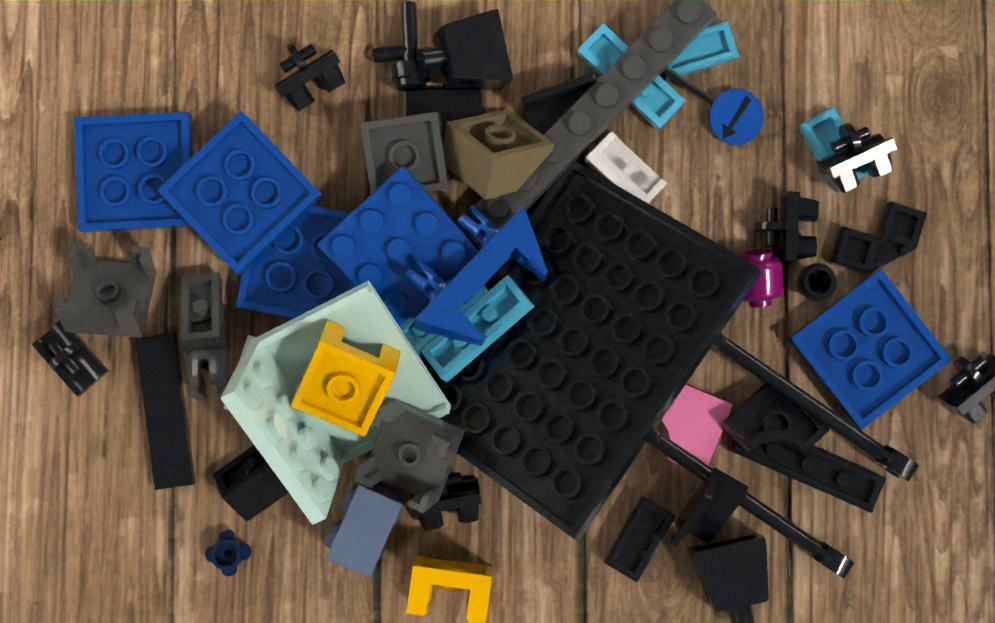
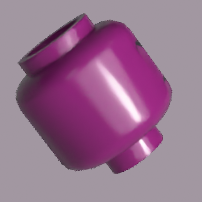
(769, 283)

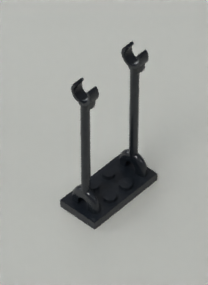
(884, 455)

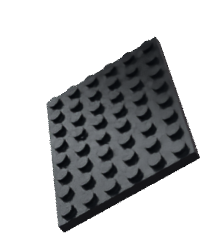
(603, 352)

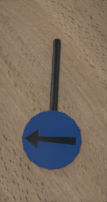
(733, 115)

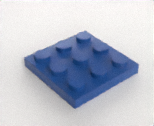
(123, 165)
(239, 193)
(389, 237)
(294, 271)
(869, 349)

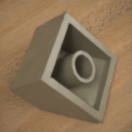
(494, 152)

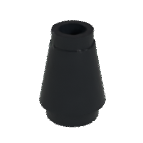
(824, 281)

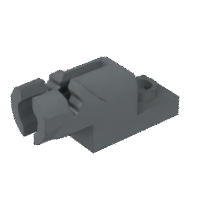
(204, 333)

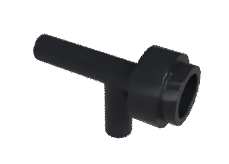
(405, 73)

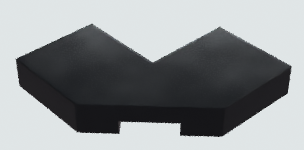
(896, 237)

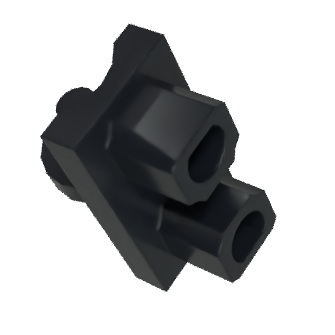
(294, 85)
(853, 151)
(792, 211)
(70, 359)
(970, 386)
(458, 495)

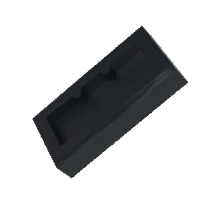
(639, 538)

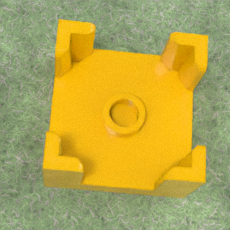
(345, 382)
(450, 576)

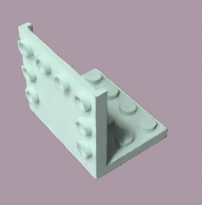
(298, 446)

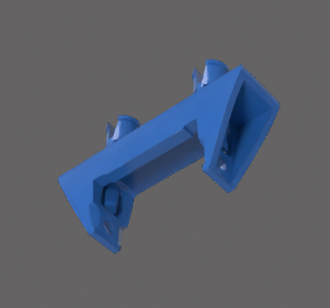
(498, 245)

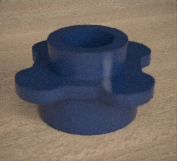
(217, 555)

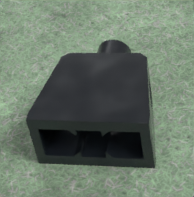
(469, 53)
(733, 574)

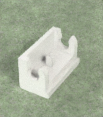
(624, 168)

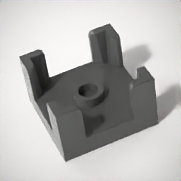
(407, 142)
(107, 294)
(411, 453)

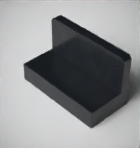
(550, 104)
(249, 484)
(709, 507)

